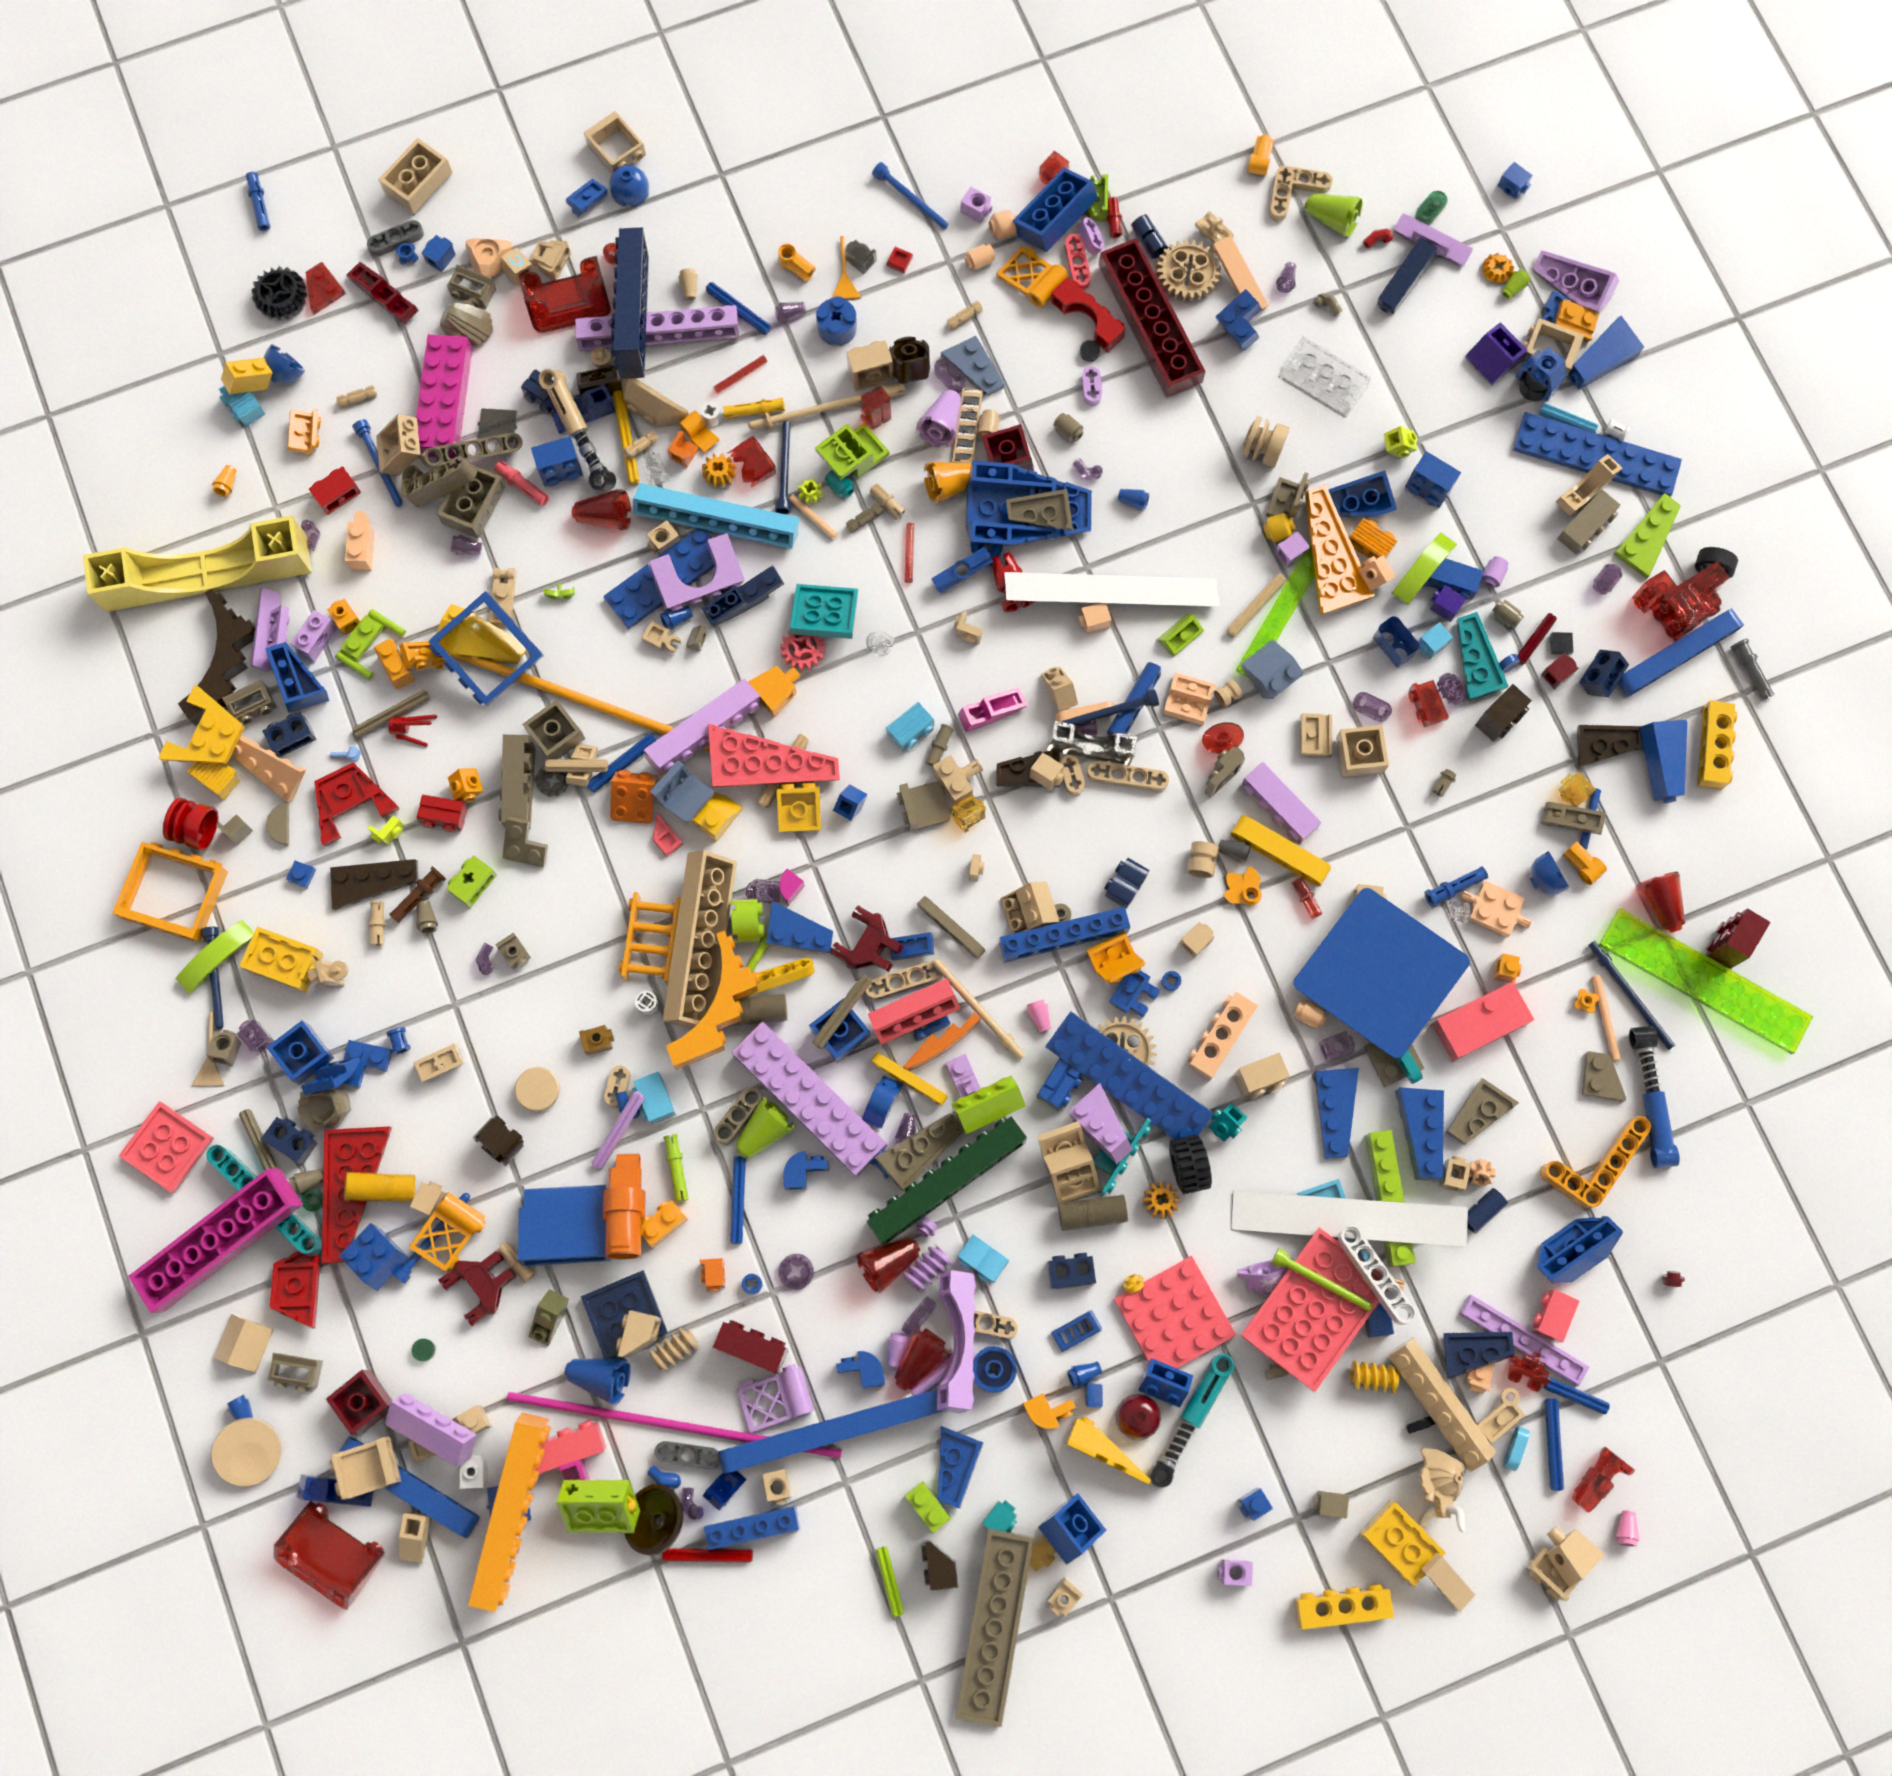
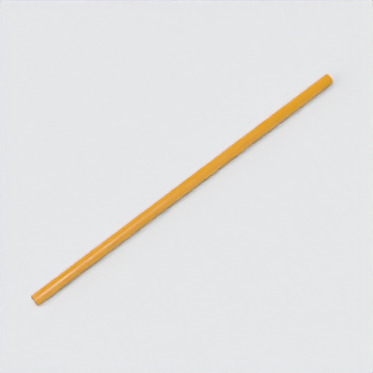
(571, 695)

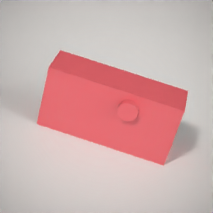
(1482, 1021)

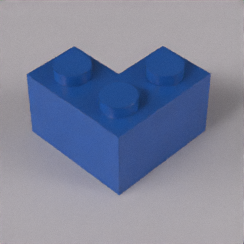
(1235, 319)

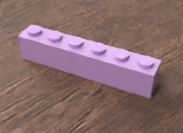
(693, 732)

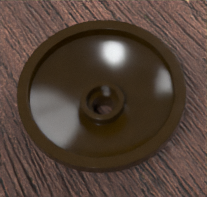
(656, 1504)

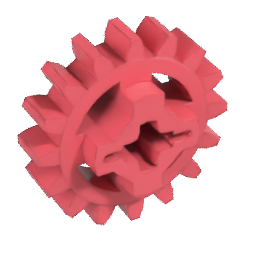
(800, 657)

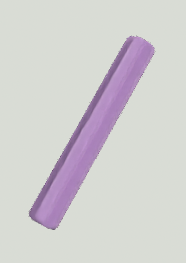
(618, 1130)

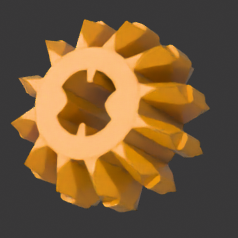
(724, 470)
(1165, 1207)

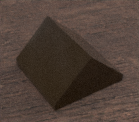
(596, 377)

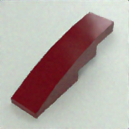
(382, 292)

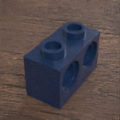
(1604, 673)
(290, 740)
(288, 1143)
(1072, 1277)

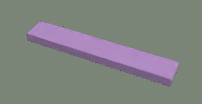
(1525, 1340)

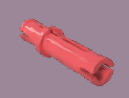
(515, 478)

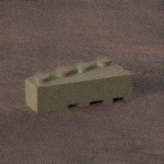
(517, 778)

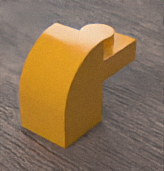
(1042, 1414)

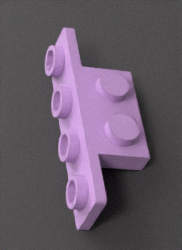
(1446, 245)
(269, 628)

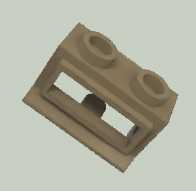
(460, 292)
(250, 712)
(281, 1359)

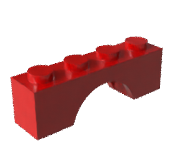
(1072, 298)

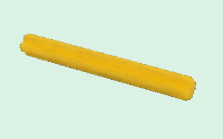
(625, 435)

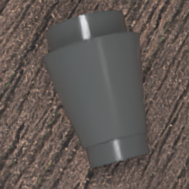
(1234, 849)

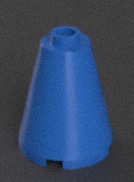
(600, 1377)

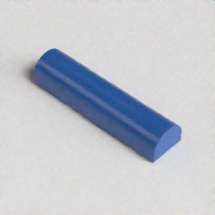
(1145, 682)

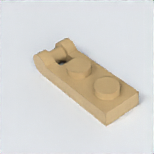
(503, 592)

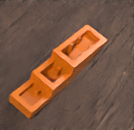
(935, 1047)

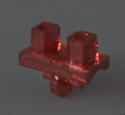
(1530, 1367)

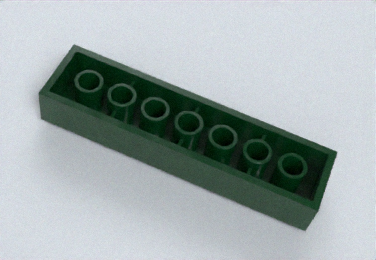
(947, 1180)

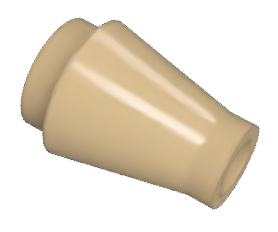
(688, 283)

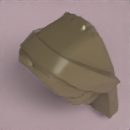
(466, 321)
(324, 1108)

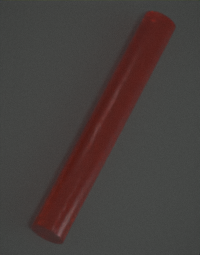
(740, 374)
(909, 552)

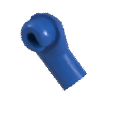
(622, 1100)
(664, 1478)

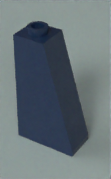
(1407, 276)

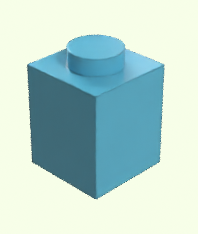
(1434, 640)

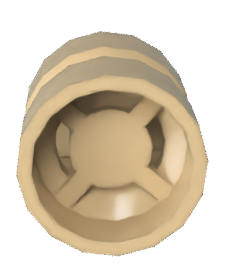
(1202, 859)

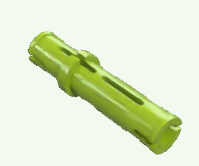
(676, 1167)

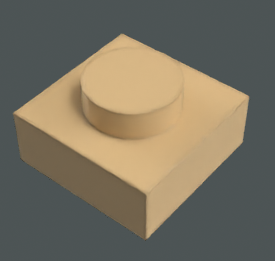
(976, 867)

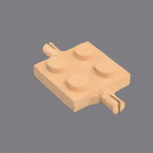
(1496, 909)

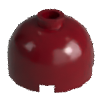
(1138, 1417)

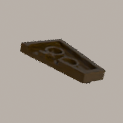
(1606, 741)
(1017, 770)

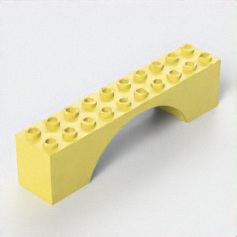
(134, 578)

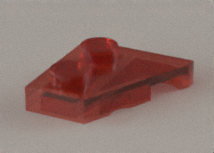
(322, 287)

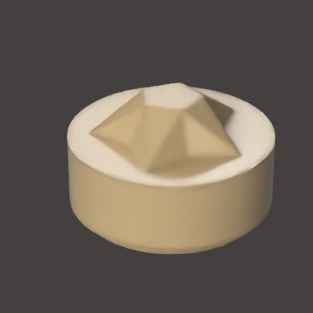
(601, 357)

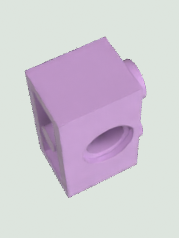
(314, 635)

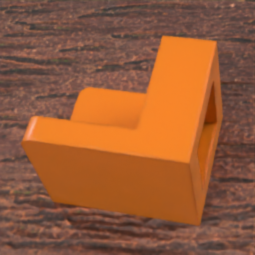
(682, 450)

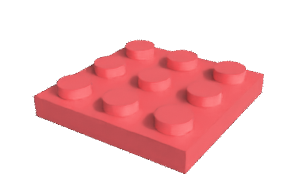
(166, 1147)

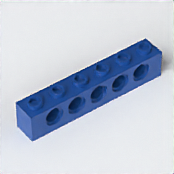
(1064, 934)

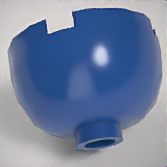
(629, 186)
(283, 366)
(1547, 875)

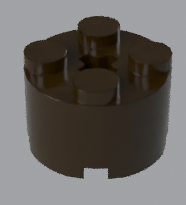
(910, 359)
(499, 1141)

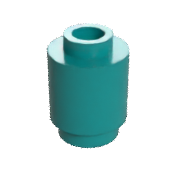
(843, 488)

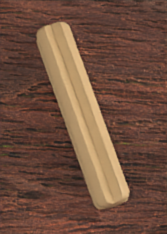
(576, 765)

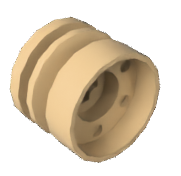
(1265, 441)

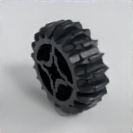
(281, 298)

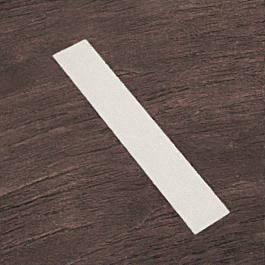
(1111, 589)
(1373, 1218)

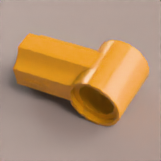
(1260, 158)
(796, 263)
(1588, 867)

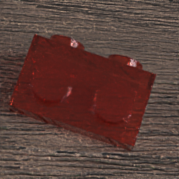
(1428, 703)

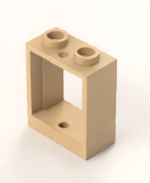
(605, 129)
(1559, 333)
(400, 442)

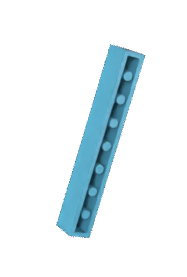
(716, 515)

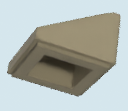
(697, 638)

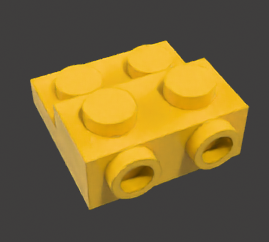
(799, 807)

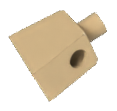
(1572, 1555)

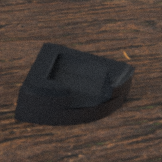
(1420, 1425)

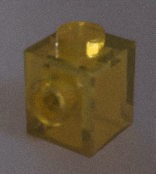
(1575, 789)

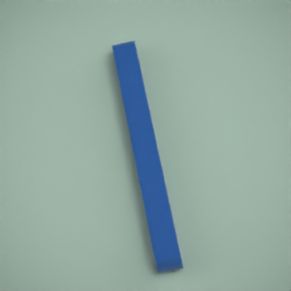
(828, 1431)

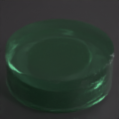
(423, 1350)

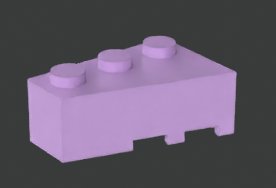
(1101, 1124)

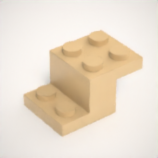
(1068, 1162)

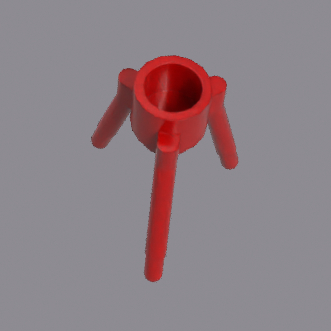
(401, 725)

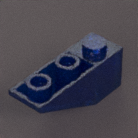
(592, 406)
(323, 1490)

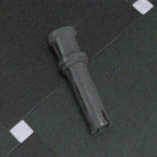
(1748, 659)

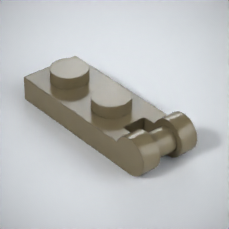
(1574, 818)

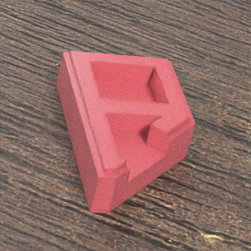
(665, 837)

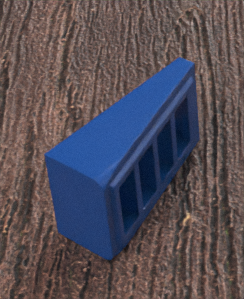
(1094, 1322)

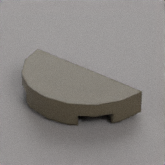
(278, 824)

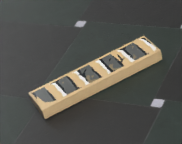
(967, 426)

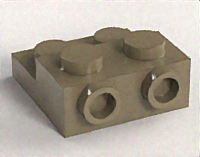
(1226, 767)

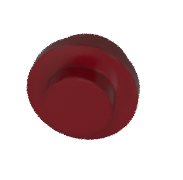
(1673, 1279)

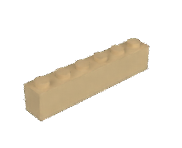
(1442, 1404)

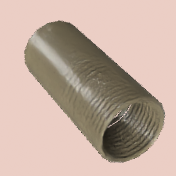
(763, 1009)
(1100, 1212)

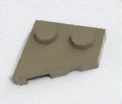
(1601, 1078)

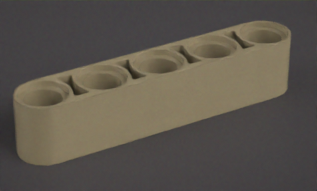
(480, 445)

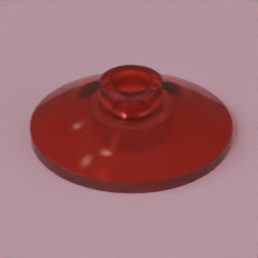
(1222, 737)

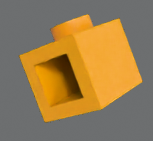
(343, 616)

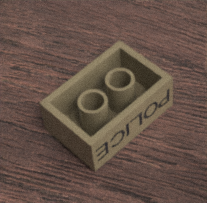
(472, 504)

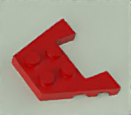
(343, 792)

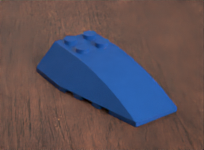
(986, 505)

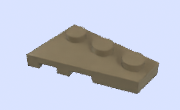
(1042, 509)
(1480, 1110)

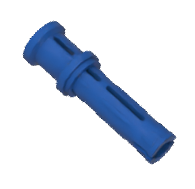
(1448, 890)

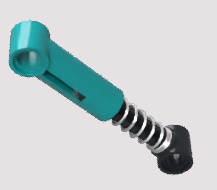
(1193, 1417)

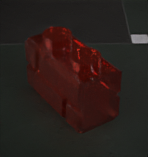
(875, 407)

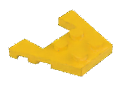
(213, 738)

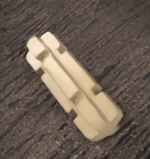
(964, 315)
(356, 396)
(640, 445)

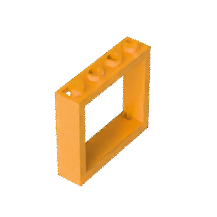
(135, 877)

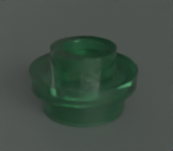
(307, 1197)

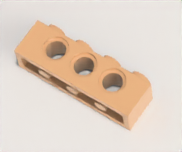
(1208, 1066)

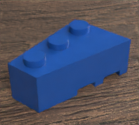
(294, 680)

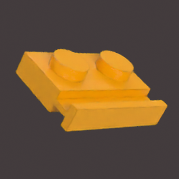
(1577, 318)

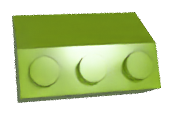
(988, 1104)

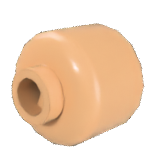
(1002, 224)

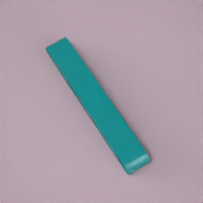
(242, 1178)

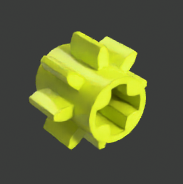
(815, 491)

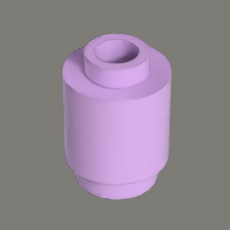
(1495, 572)

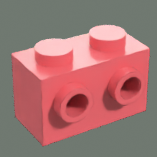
(1555, 1315)

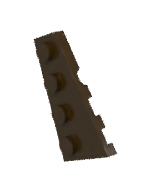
(362, 881)

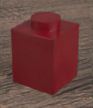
(1560, 671)

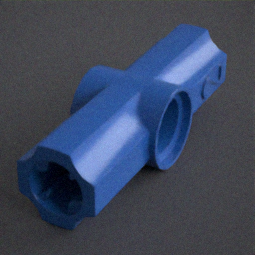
(974, 563)

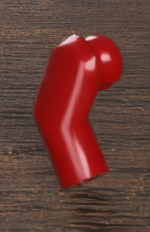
(1376, 235)

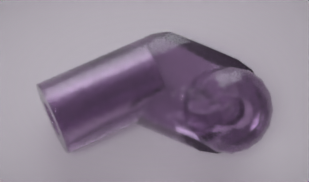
(689, 1507)

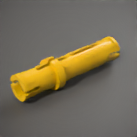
(753, 408)

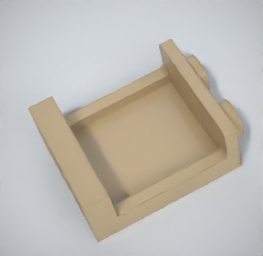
(365, 1468)

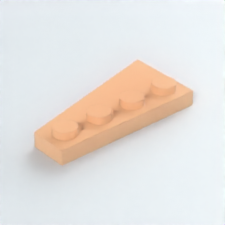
(271, 770)

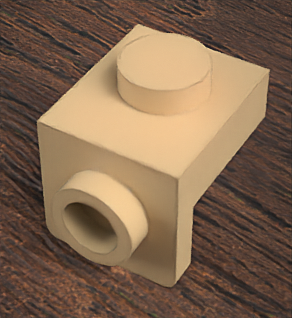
(967, 632)

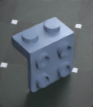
(681, 792)

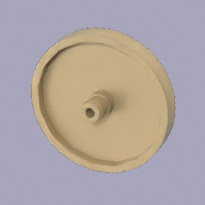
(246, 1452)

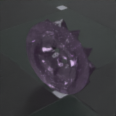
(1454, 683)
(806, 1273)

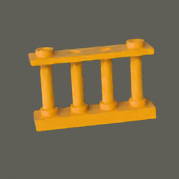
(634, 906)

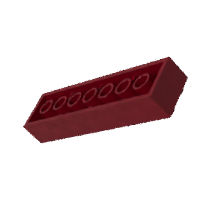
(1151, 317)

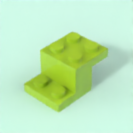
(852, 451)

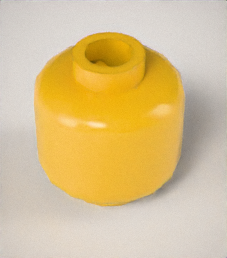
(1279, 527)

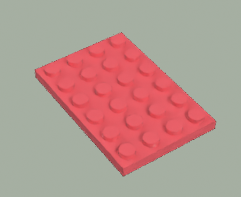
(1306, 1324)

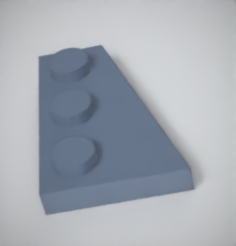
(975, 364)

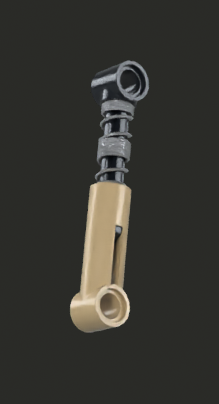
(576, 427)

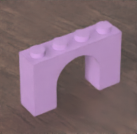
(675, 593)

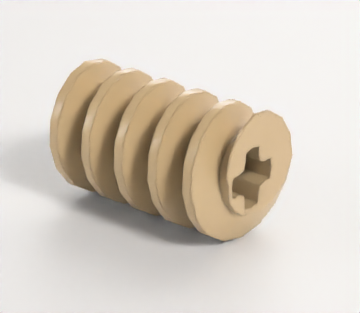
(674, 1349)

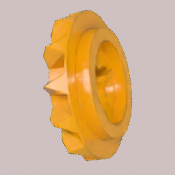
(1497, 275)

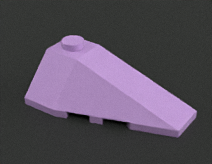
(1579, 281)

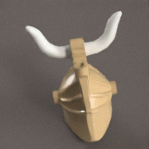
(1441, 1483)

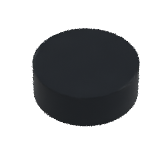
(1090, 350)

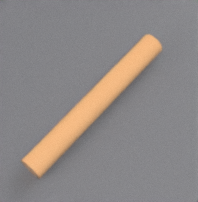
(813, 517)

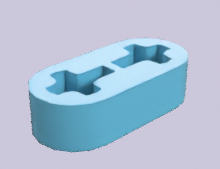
(1516, 1448)

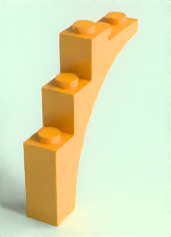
(704, 1038)

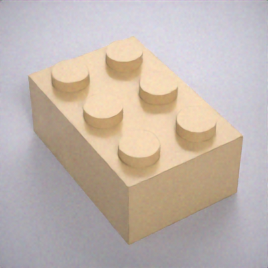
(415, 175)

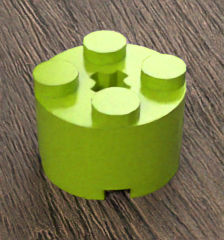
(747, 920)

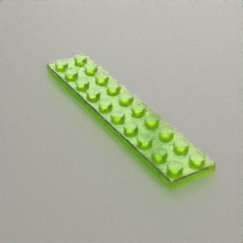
(1706, 981)

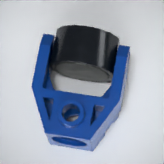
(1538, 382)

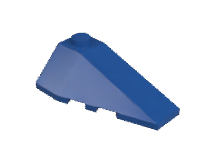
(1364, 497)

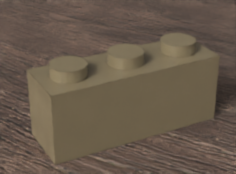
(1589, 522)

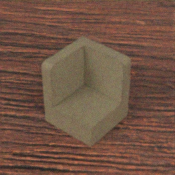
(235, 829)

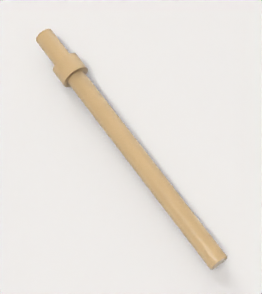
(1006, 1040)

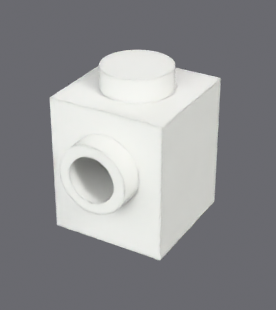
(474, 1473)

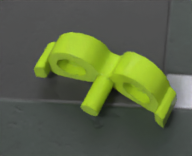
(564, 594)

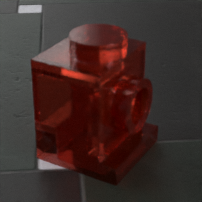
(1052, 167)

